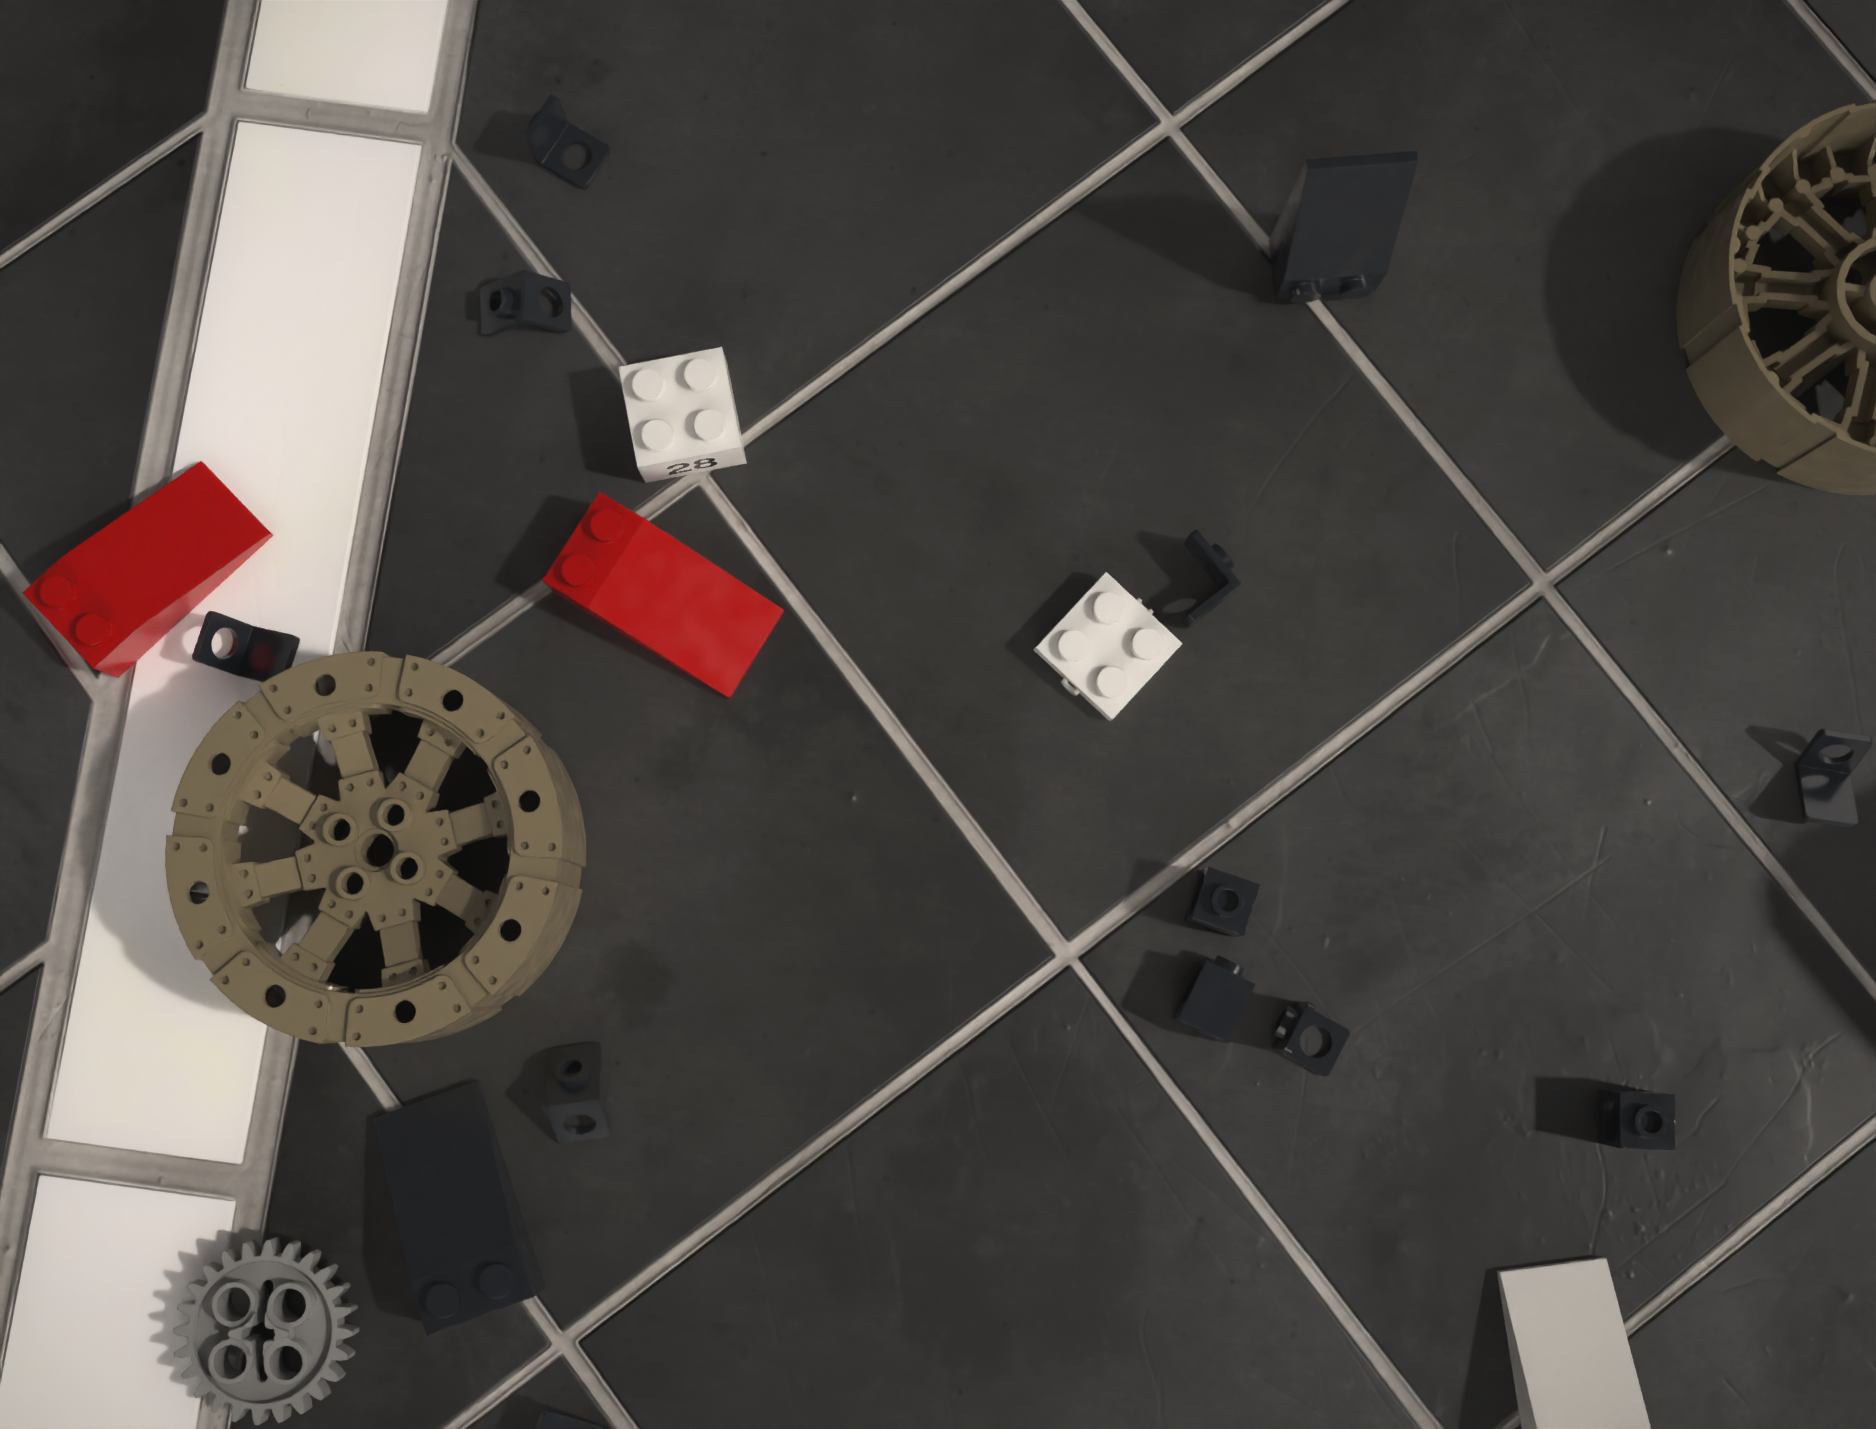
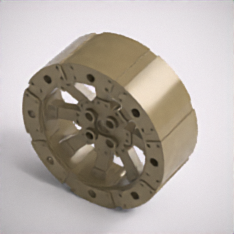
(1721, 285)
(237, 769)

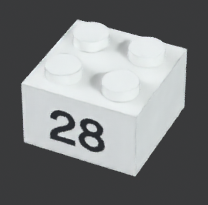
(682, 415)

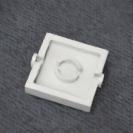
(1107, 646)

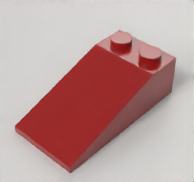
(147, 569)
(662, 595)

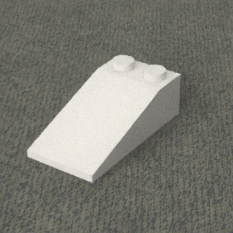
(1570, 1348)

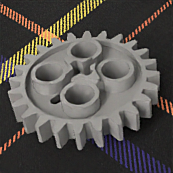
(217, 1326)

